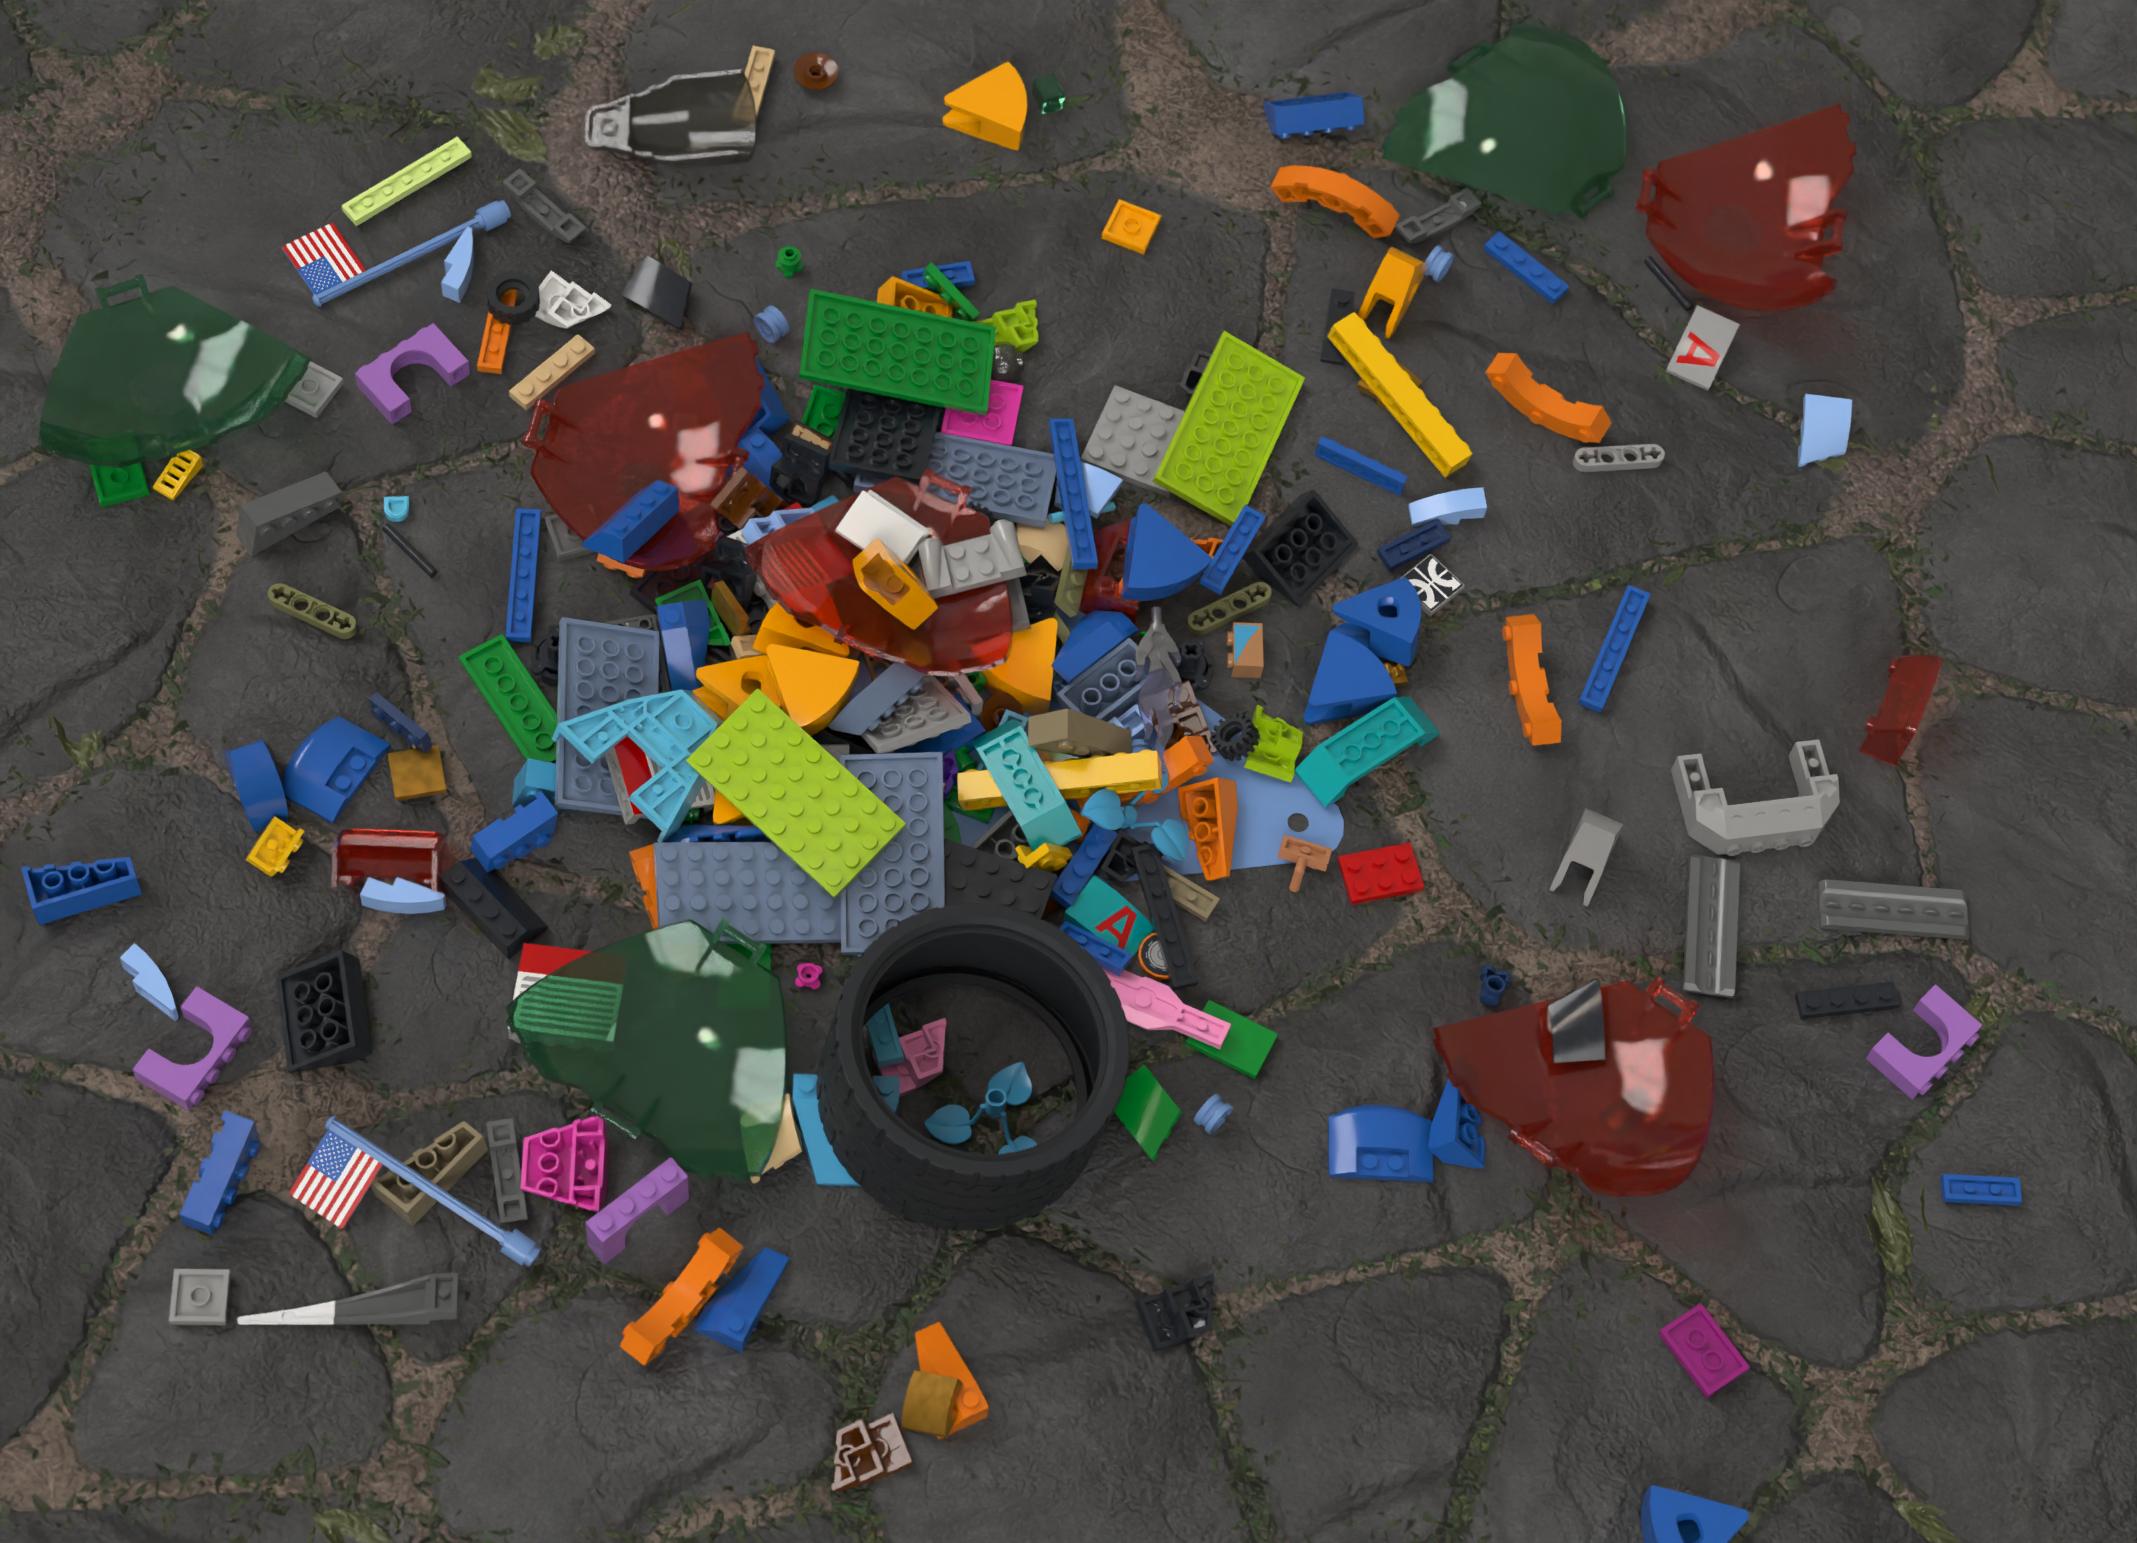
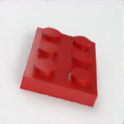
(1380, 873)

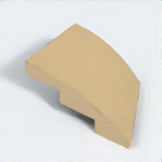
(1047, 541)
(788, 1139)

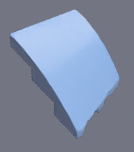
(1824, 428)
(1099, 488)

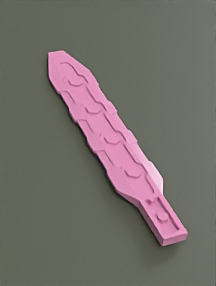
(1158, 1008)

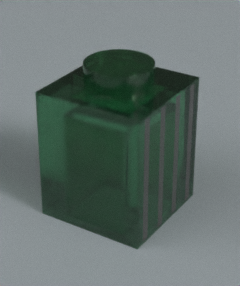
(1048, 93)

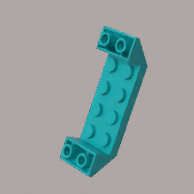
(1364, 748)
(1026, 786)

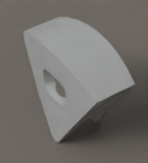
(1590, 847)

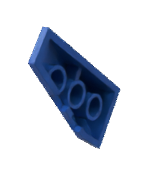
(761, 458)
(1091, 641)
(717, 833)

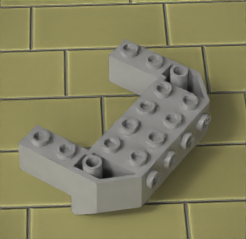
(1763, 823)

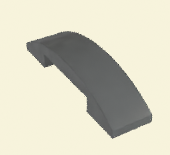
(541, 209)
(1440, 219)
(506, 1171)

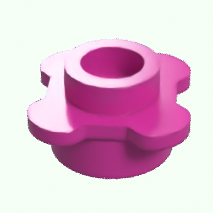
(808, 969)

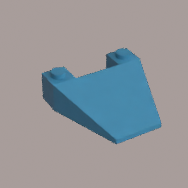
(822, 1159)

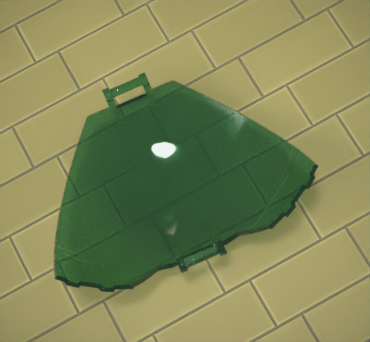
(1520, 122)
(160, 378)
(672, 1040)

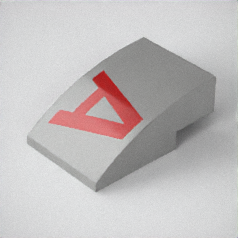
(1702, 348)

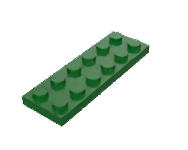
(513, 698)

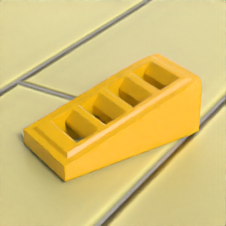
(189, 462)

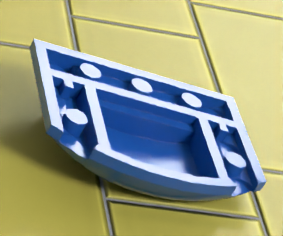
(332, 767)
(1379, 1144)

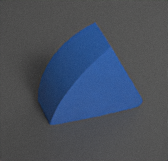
(1159, 558)
(1384, 620)
(1347, 682)
(257, 783)
(1685, 1518)

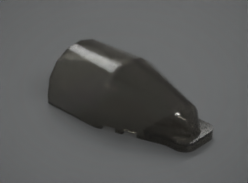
(680, 122)

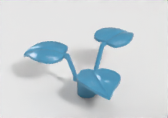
(1106, 812)
(1008, 1086)

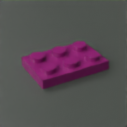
(1703, 1350)

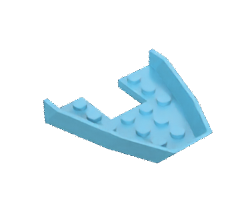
(668, 731)

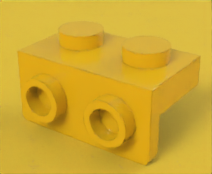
(274, 847)
(1046, 857)

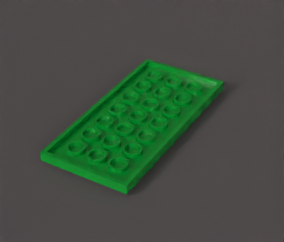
(897, 352)

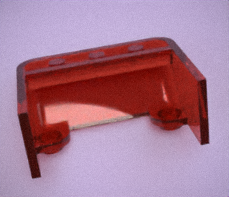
(1100, 590)
(1901, 707)
(388, 855)

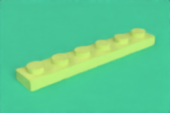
(406, 181)

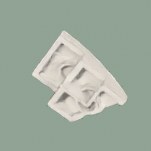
(567, 303)

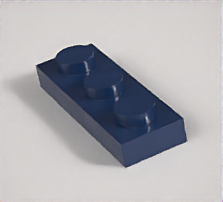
(1413, 545)
(400, 723)

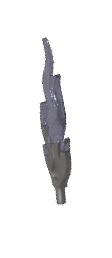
(1157, 648)

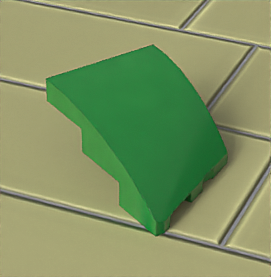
(694, 592)
(1147, 1110)

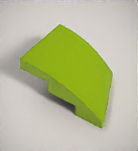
(1016, 325)
(1277, 747)

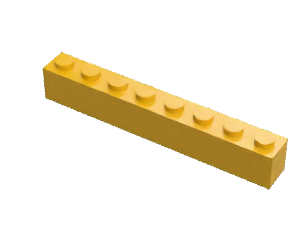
(1400, 394)
(1073, 778)

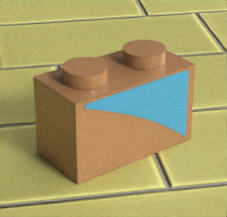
(1246, 650)

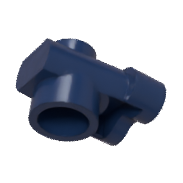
(1493, 984)

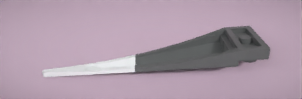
(405, 1303)

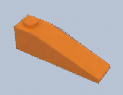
(1211, 817)
(940, 1357)

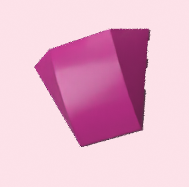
(568, 1163)

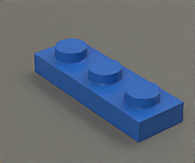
(958, 274)
(1106, 954)
(1981, 1189)

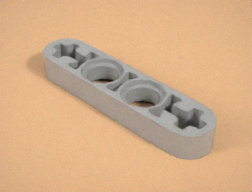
(1619, 461)

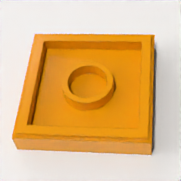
(1131, 226)

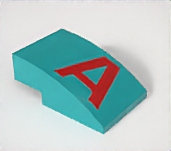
(1108, 916)

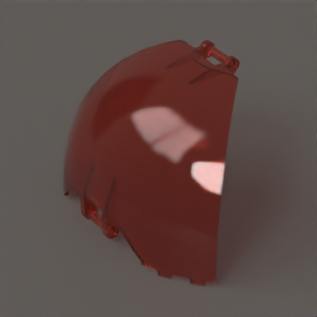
(1754, 211)
(646, 424)
(814, 579)
(1615, 1121)

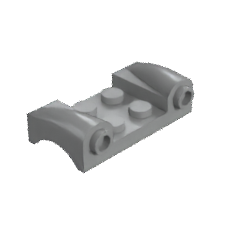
(972, 561)

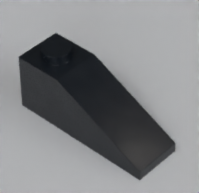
(1339, 307)

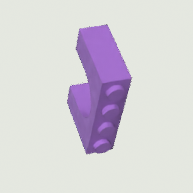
(425, 347)
(1914, 1072)
(187, 1082)
(662, 1187)

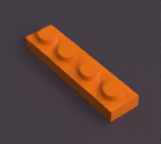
(496, 339)

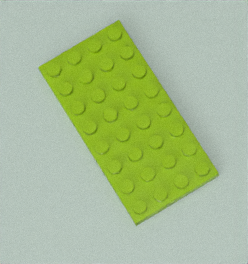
(1228, 429)
(796, 793)

